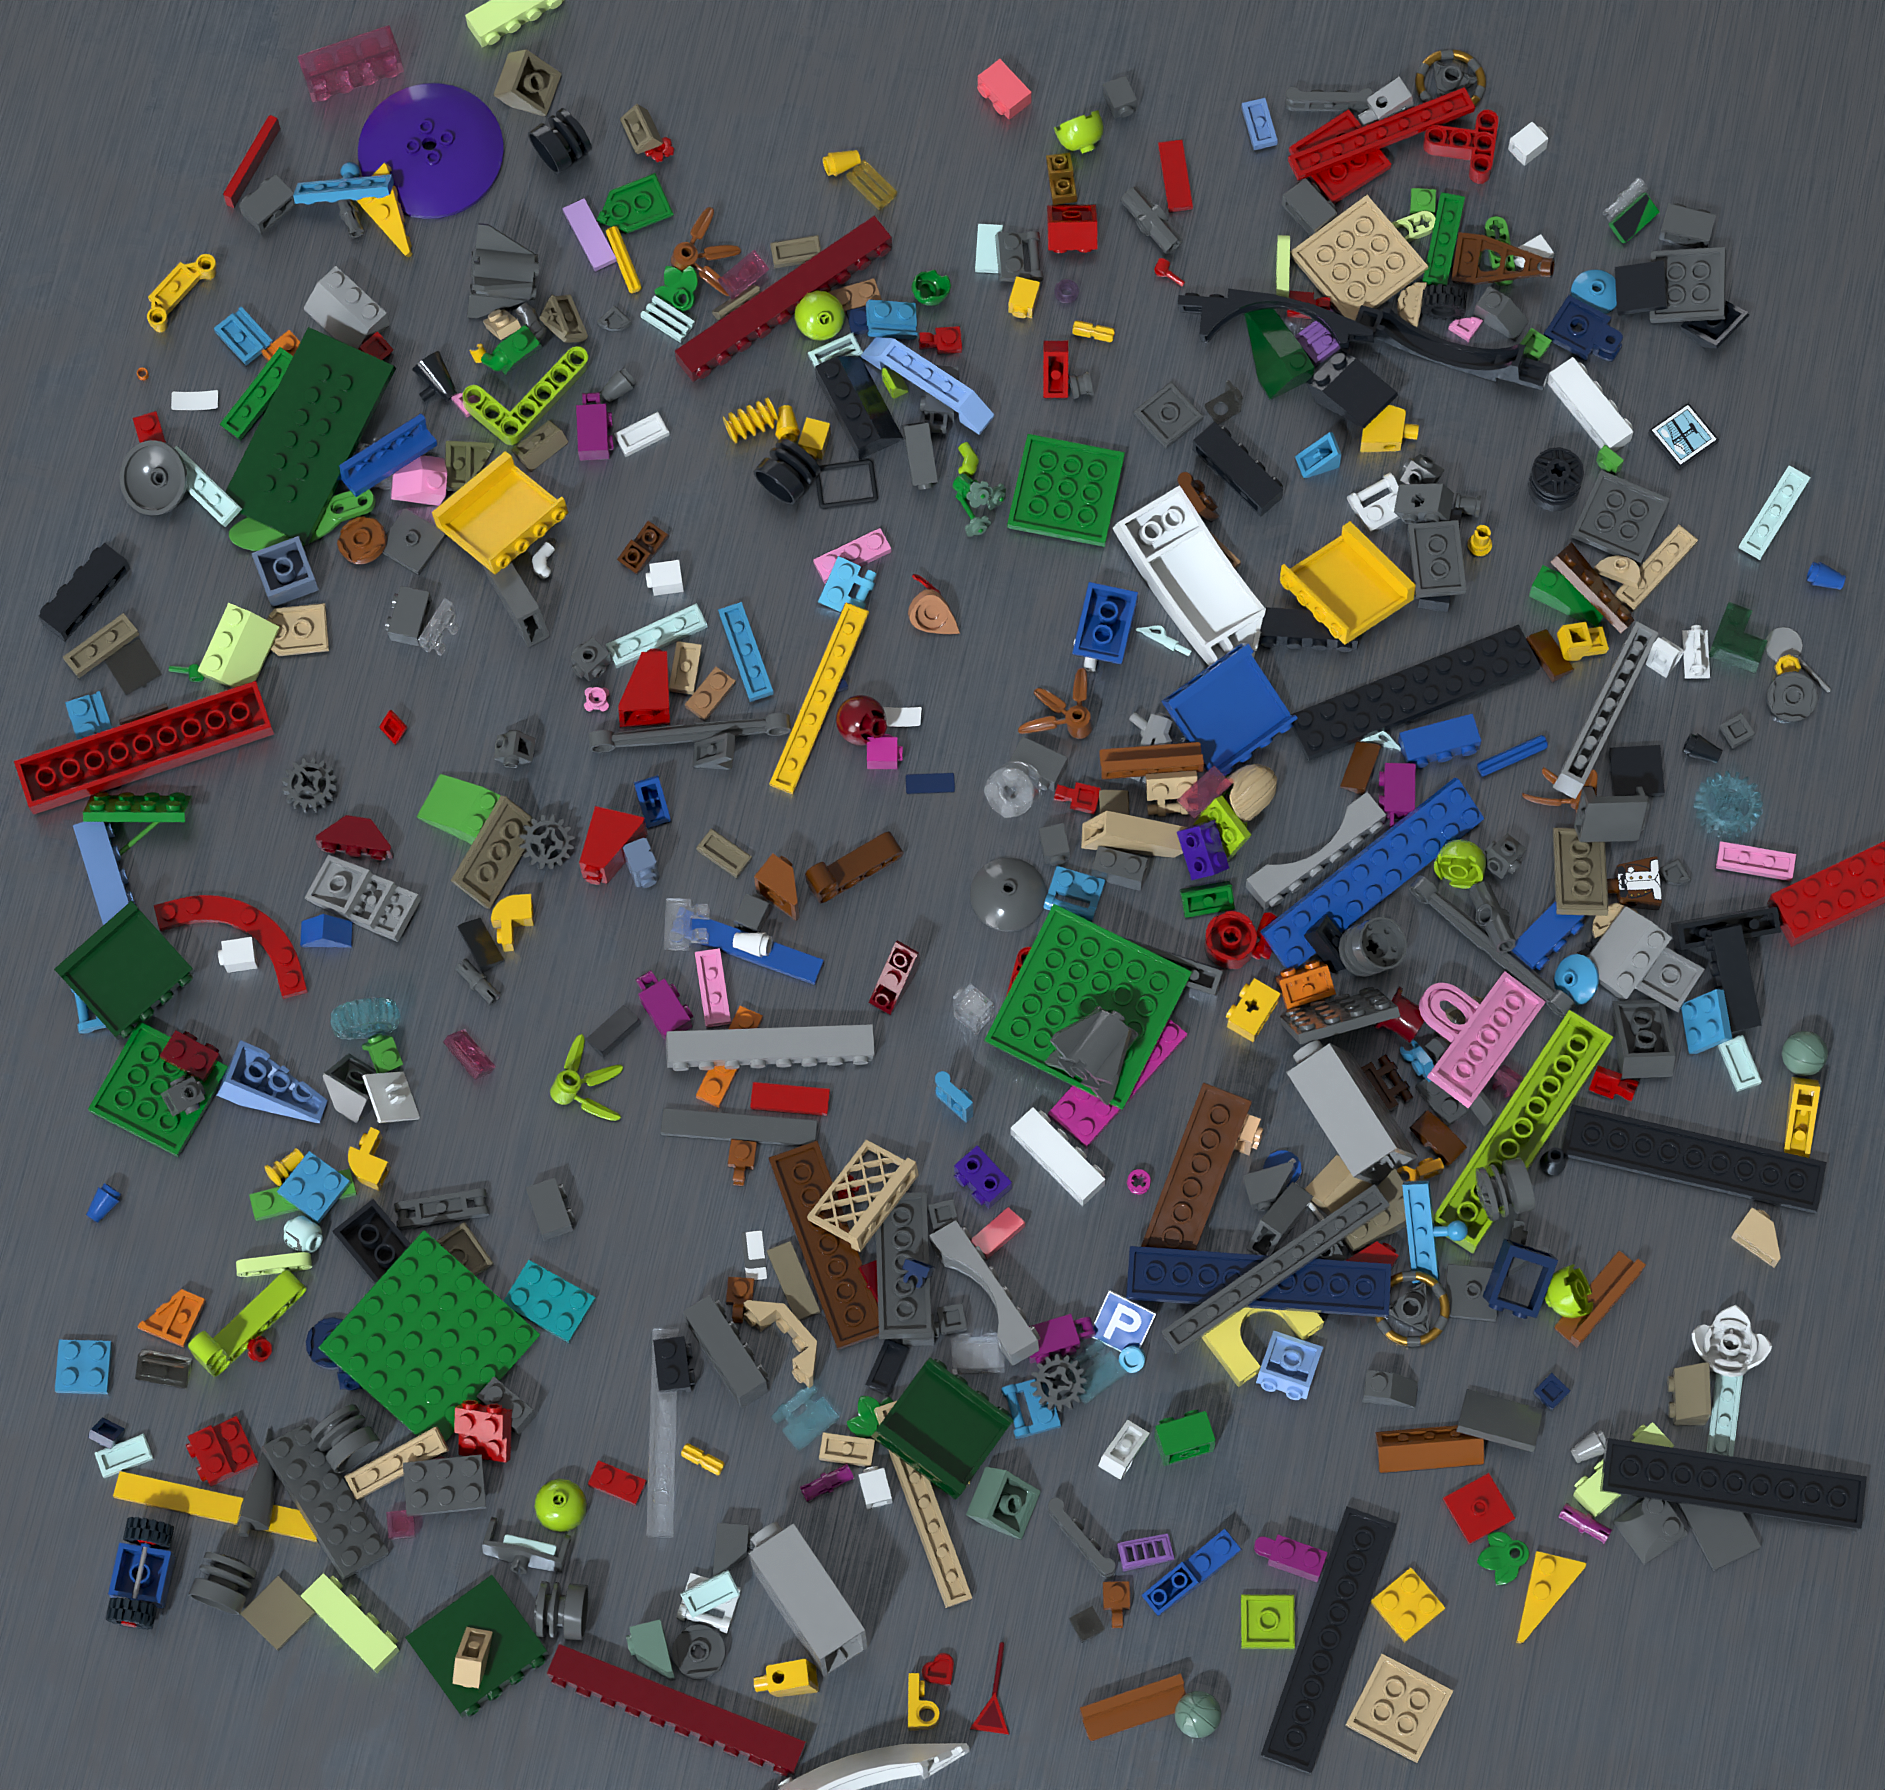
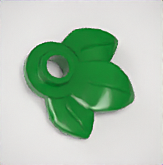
(676, 285)
(866, 1422)
(1499, 1557)

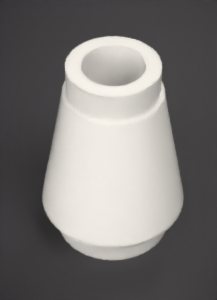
(753, 943)

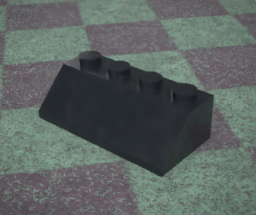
(857, 404)

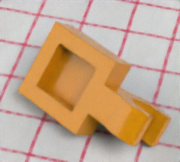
(1427, 1169)

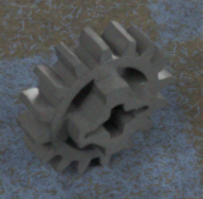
(315, 778)
(549, 829)
(1062, 1372)

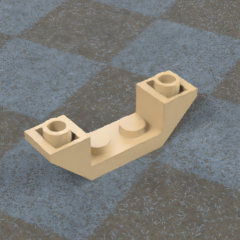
(765, 1313)

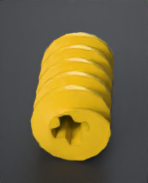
(750, 420)

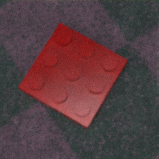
(1349, 176)

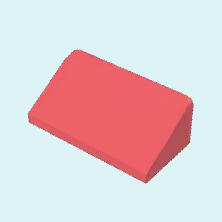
(998, 1232)

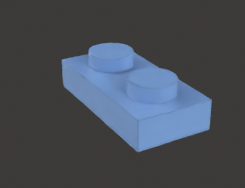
(1259, 124)

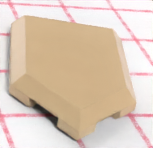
(301, 629)

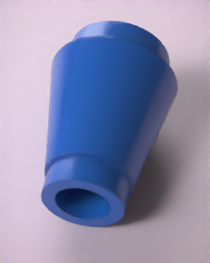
(1825, 576)
(103, 1202)

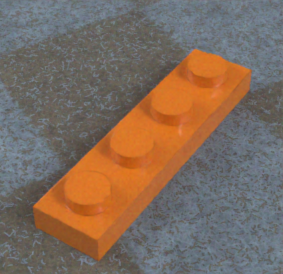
(718, 1080)

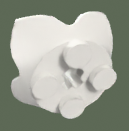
(1733, 1330)

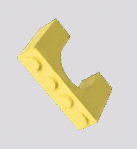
(1232, 1353)

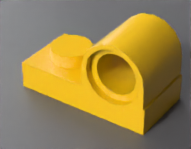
(915, 1690)

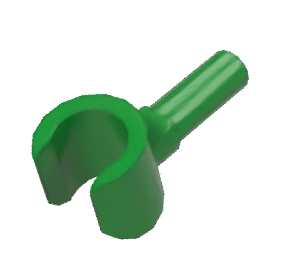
(192, 670)

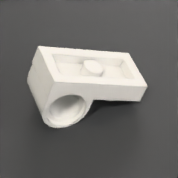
(1664, 656)
(1123, 1449)

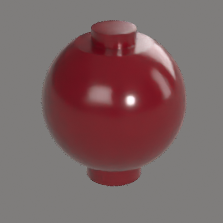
(861, 718)

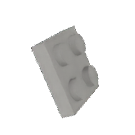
(1670, 979)

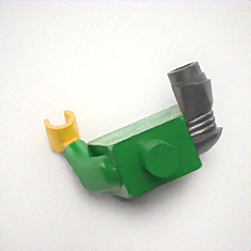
(517, 346)

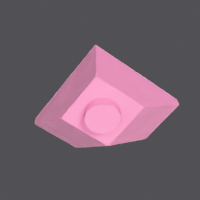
(421, 481)

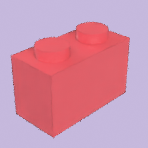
(1004, 89)

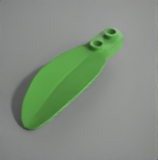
(256, 536)

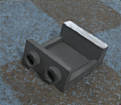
(1610, 816)

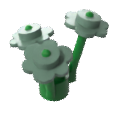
(978, 494)

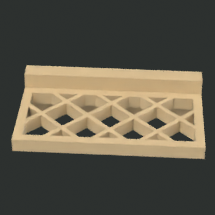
(883, 1201)

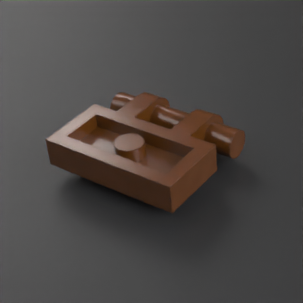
(1387, 1095)

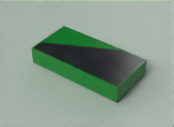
(1634, 218)

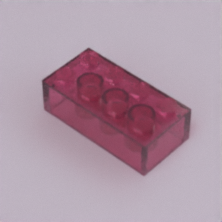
(350, 64)

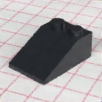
(1350, 389)

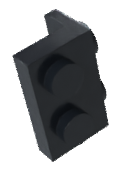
(672, 1364)

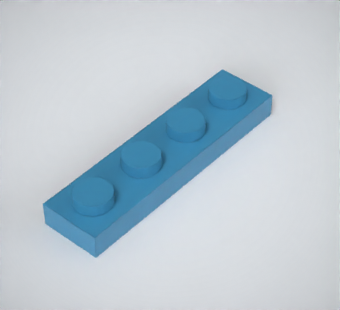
(745, 652)

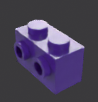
(1203, 846)
(982, 1177)

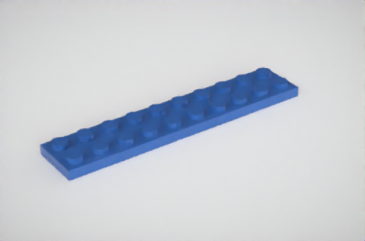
(1375, 871)

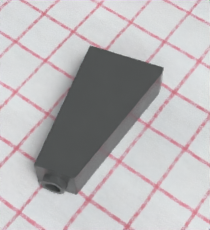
(519, 604)

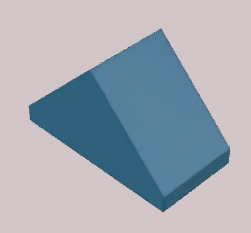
(1319, 457)

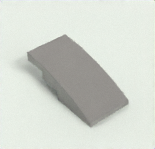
(363, 898)

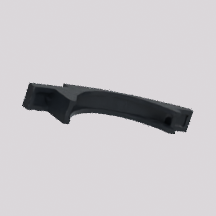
(1219, 311)
(1502, 363)

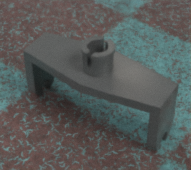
(523, 1556)

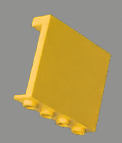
(499, 514)
(1348, 584)

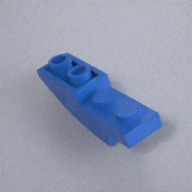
(1192, 1572)

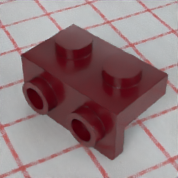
(191, 1056)

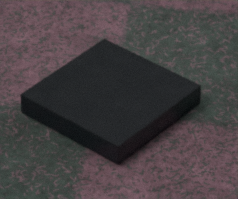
(1641, 287)
(1636, 768)

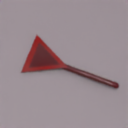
(991, 1717)

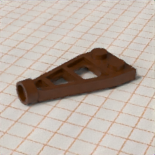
(1469, 254)

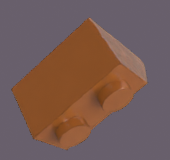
(777, 884)

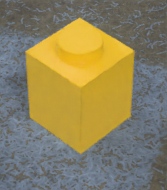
(1023, 297)
(815, 437)

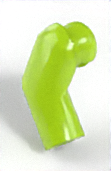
(970, 460)

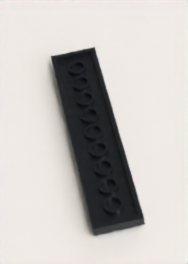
(1414, 692)
(1694, 1158)
(1733, 1483)
(1328, 1640)

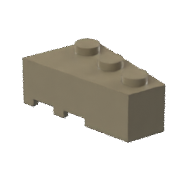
(1384, 1224)

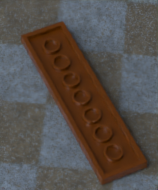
(1197, 1169)
(830, 1259)

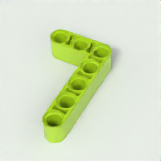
(529, 402)
(222, 1350)

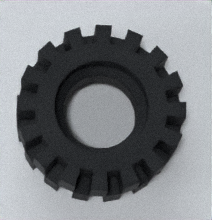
(1444, 302)

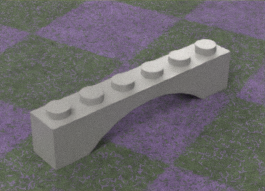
(1275, 881)
(957, 1252)

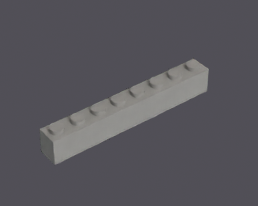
(1605, 710)
(769, 1046)

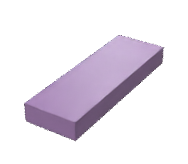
(589, 234)

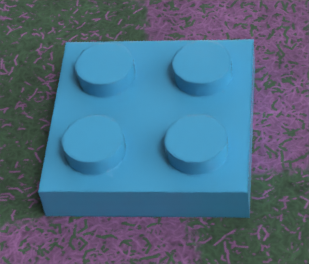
(1706, 1021)
(313, 1187)
(83, 1366)

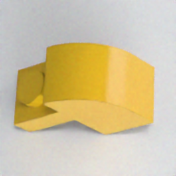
(1579, 641)
(511, 913)
(364, 1165)

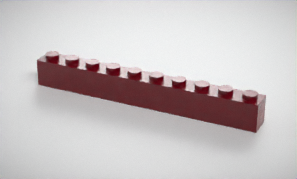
(778, 301)
(677, 1710)

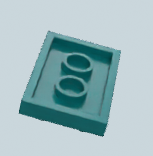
(549, 1301)

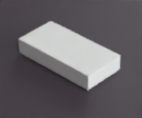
(641, 434)

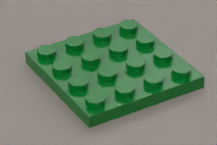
(1066, 490)
(134, 1090)

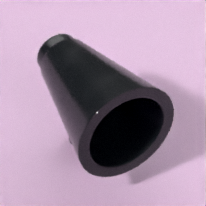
(436, 376)

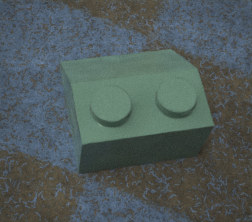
(1003, 1502)
(651, 1648)

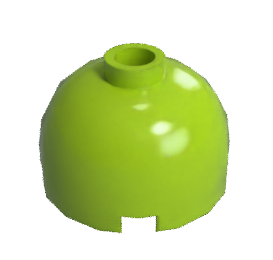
(1081, 132)
(810, 312)
(1461, 863)
(1569, 1293)
(569, 1512)

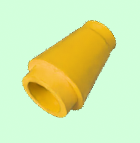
(839, 162)
(787, 424)

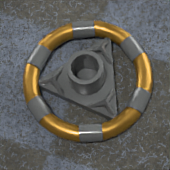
(1450, 77)
(1413, 1309)

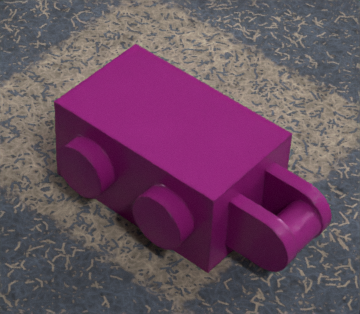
(593, 428)
(1398, 790)
(662, 1005)
(1060, 1337)
(1292, 1556)

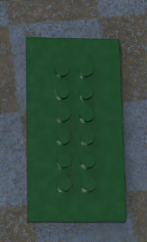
(307, 434)

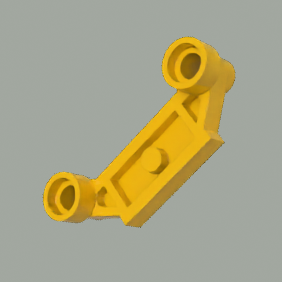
(176, 287)

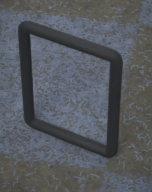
(848, 502)

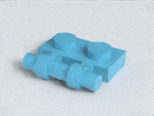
(840, 583)

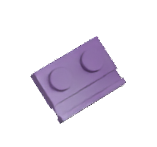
(1317, 342)

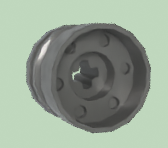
(1372, 946)
(1500, 1190)
(343, 1434)
(222, 1583)
(561, 1610)

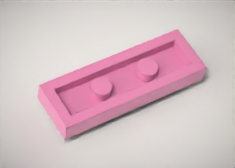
(857, 551)
(1755, 861)
(712, 987)

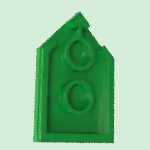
(636, 205)

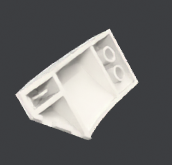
(1191, 576)
(878, 1767)

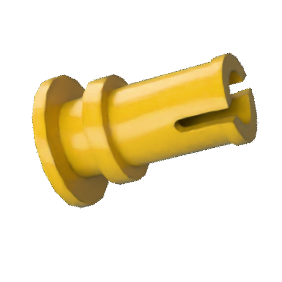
(1480, 542)
(282, 1168)

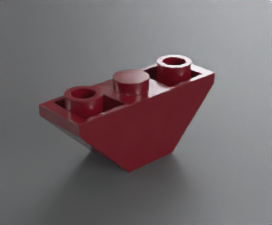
(355, 837)
(895, 977)

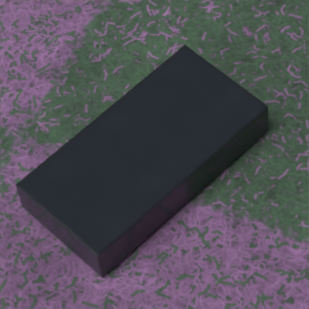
(887, 1367)

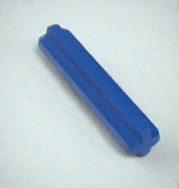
(1512, 755)

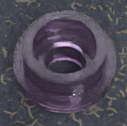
(1066, 284)

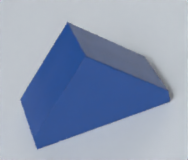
(652, 801)
(326, 932)

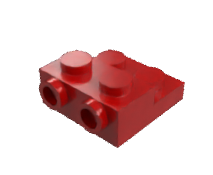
(484, 1430)
(221, 1451)

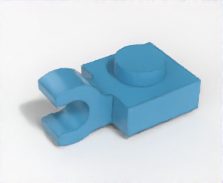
(1421, 1061)

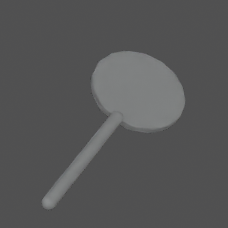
(1785, 642)

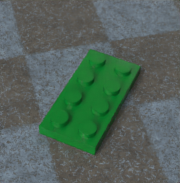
(137, 808)

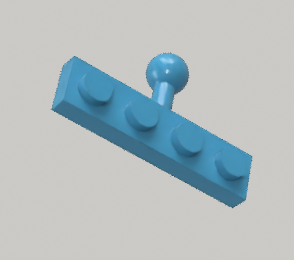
(349, 187)
(1421, 1228)

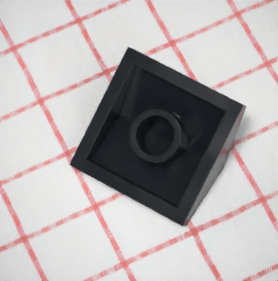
(1714, 332)

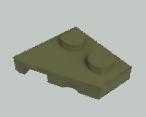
(464, 461)

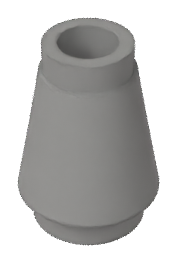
(1589, 1447)

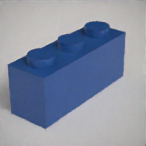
(1440, 741)
(1546, 936)

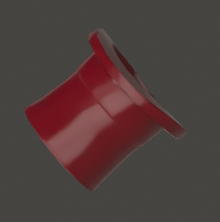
(1410, 1018)

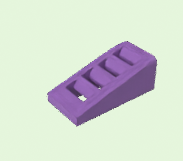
(1133, 1544)

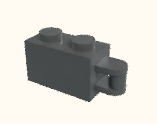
(935, 409)

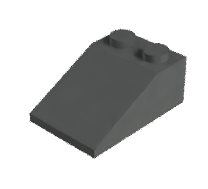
(1643, 1039)

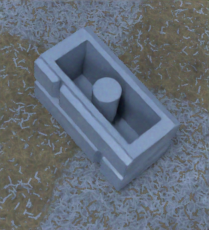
(641, 863)

